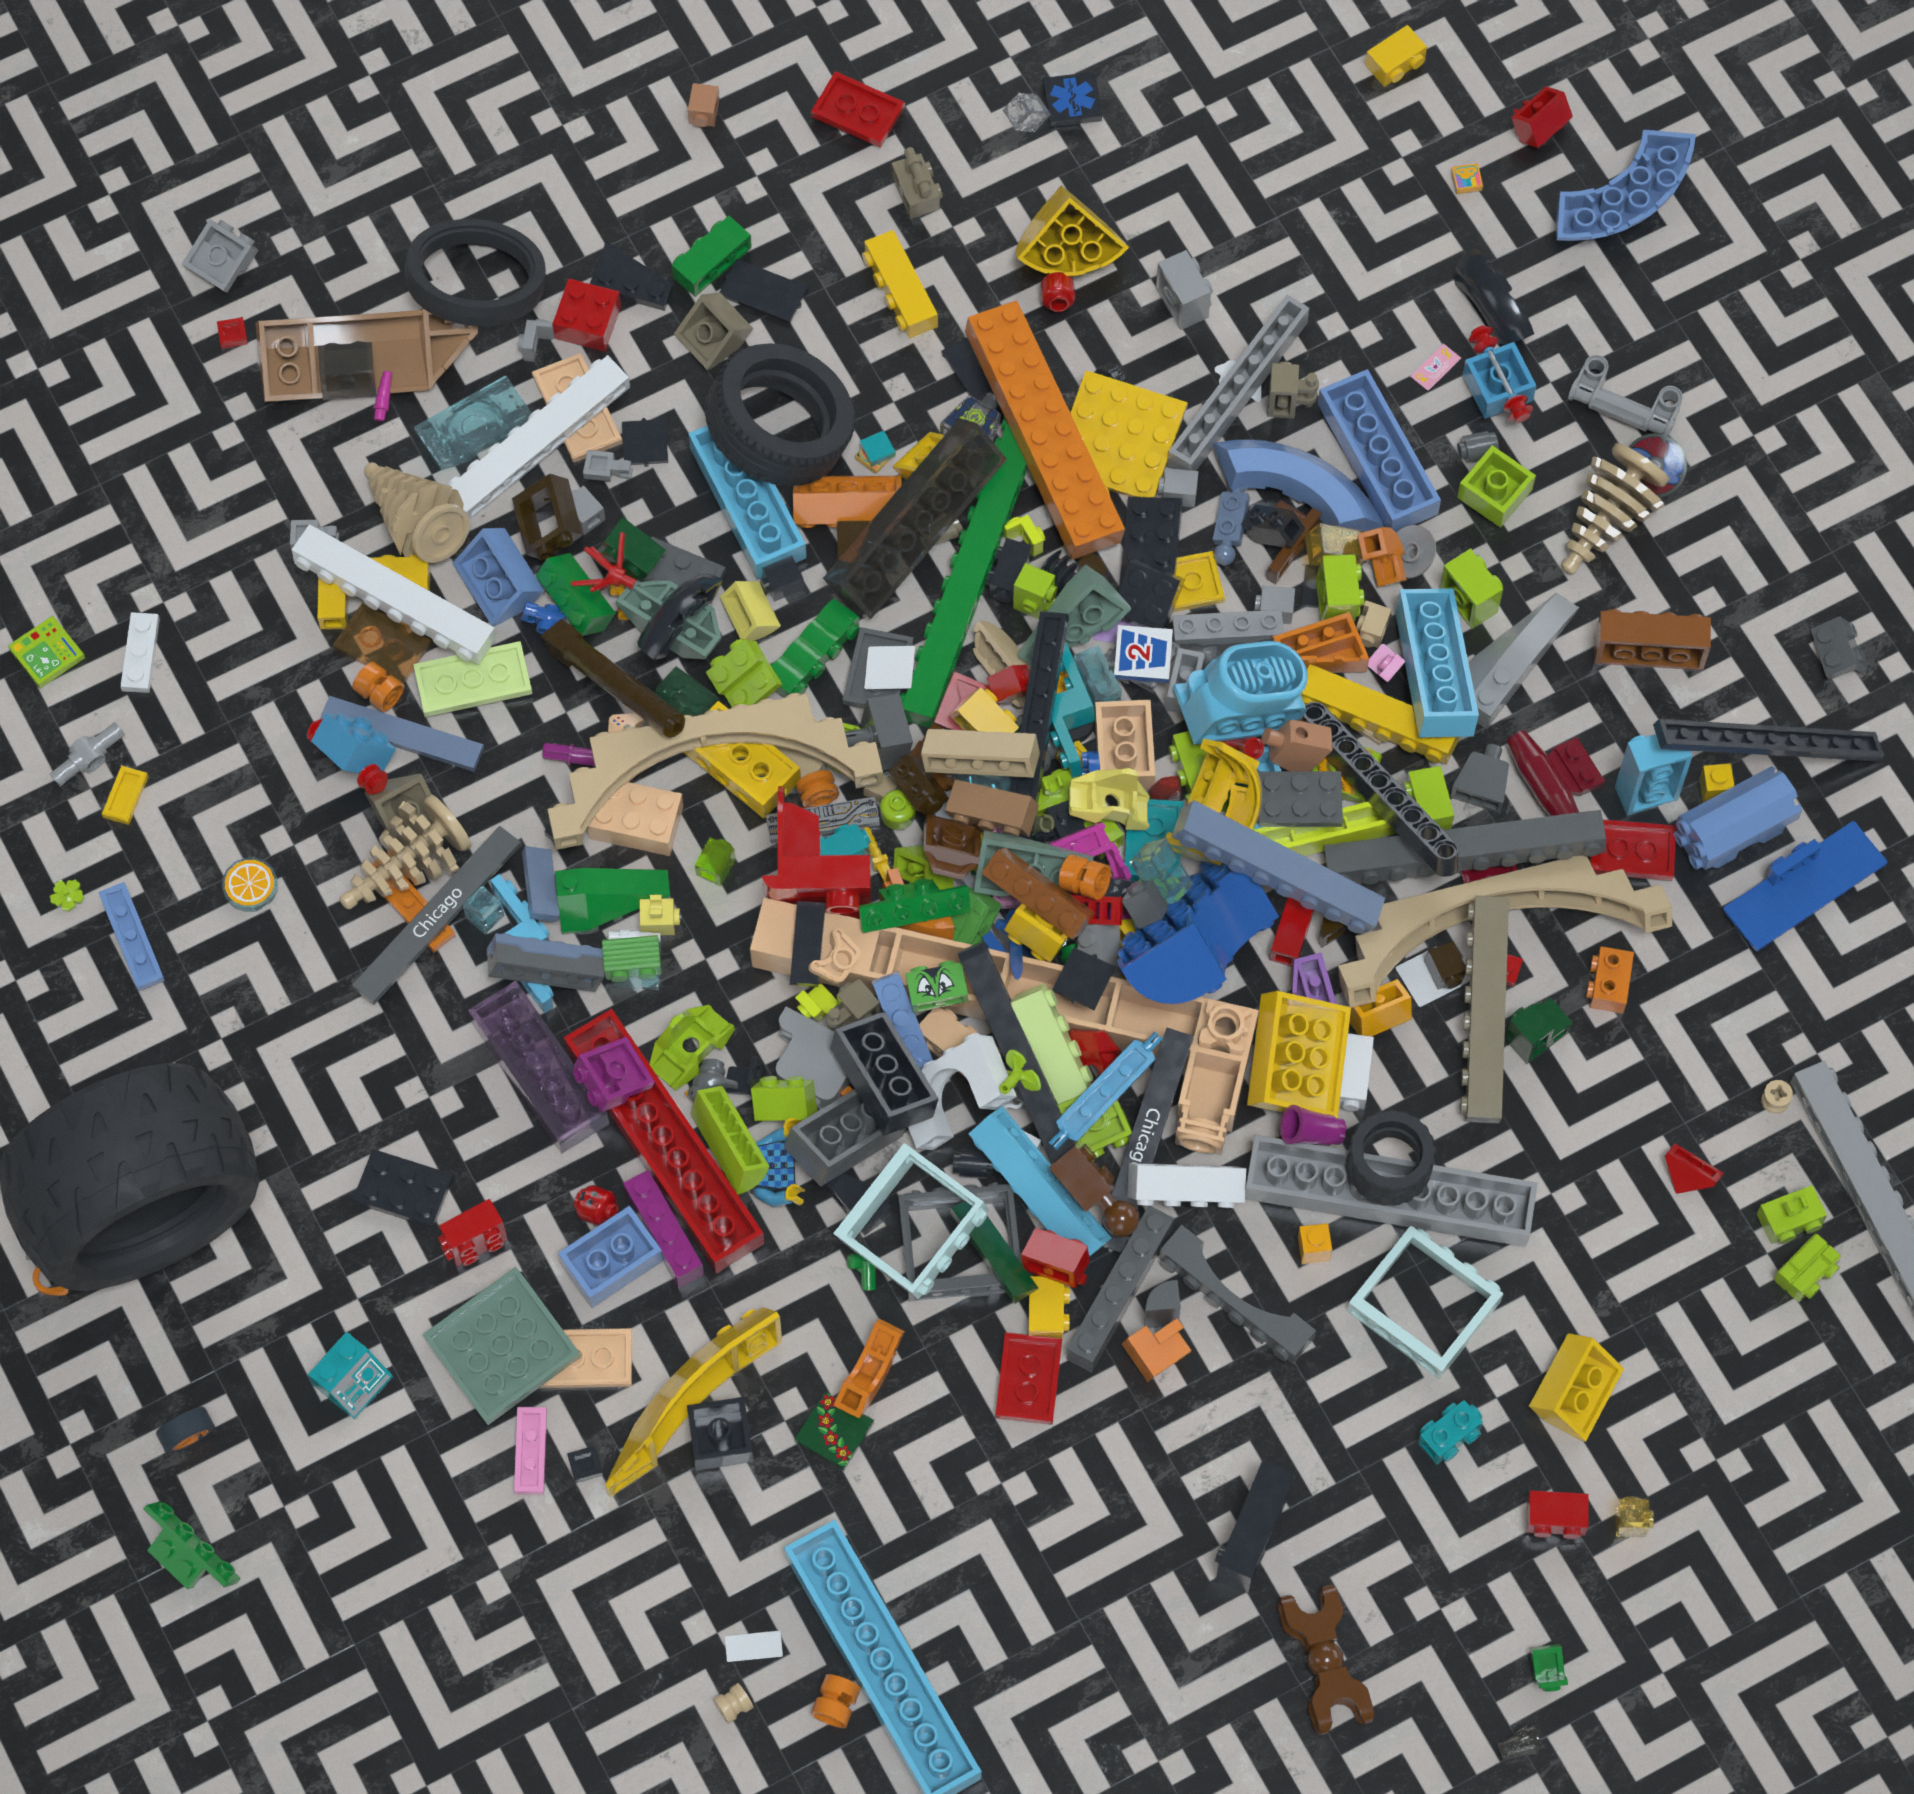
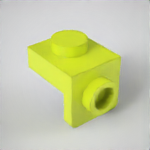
(1030, 534)
(816, 1003)

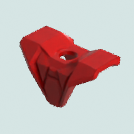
(1096, 1048)

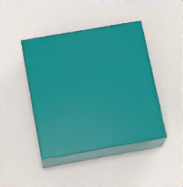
(877, 448)

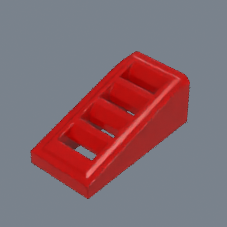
(1116, 909)

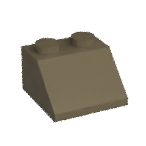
(713, 329)

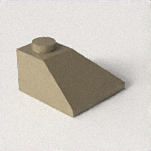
(407, 789)

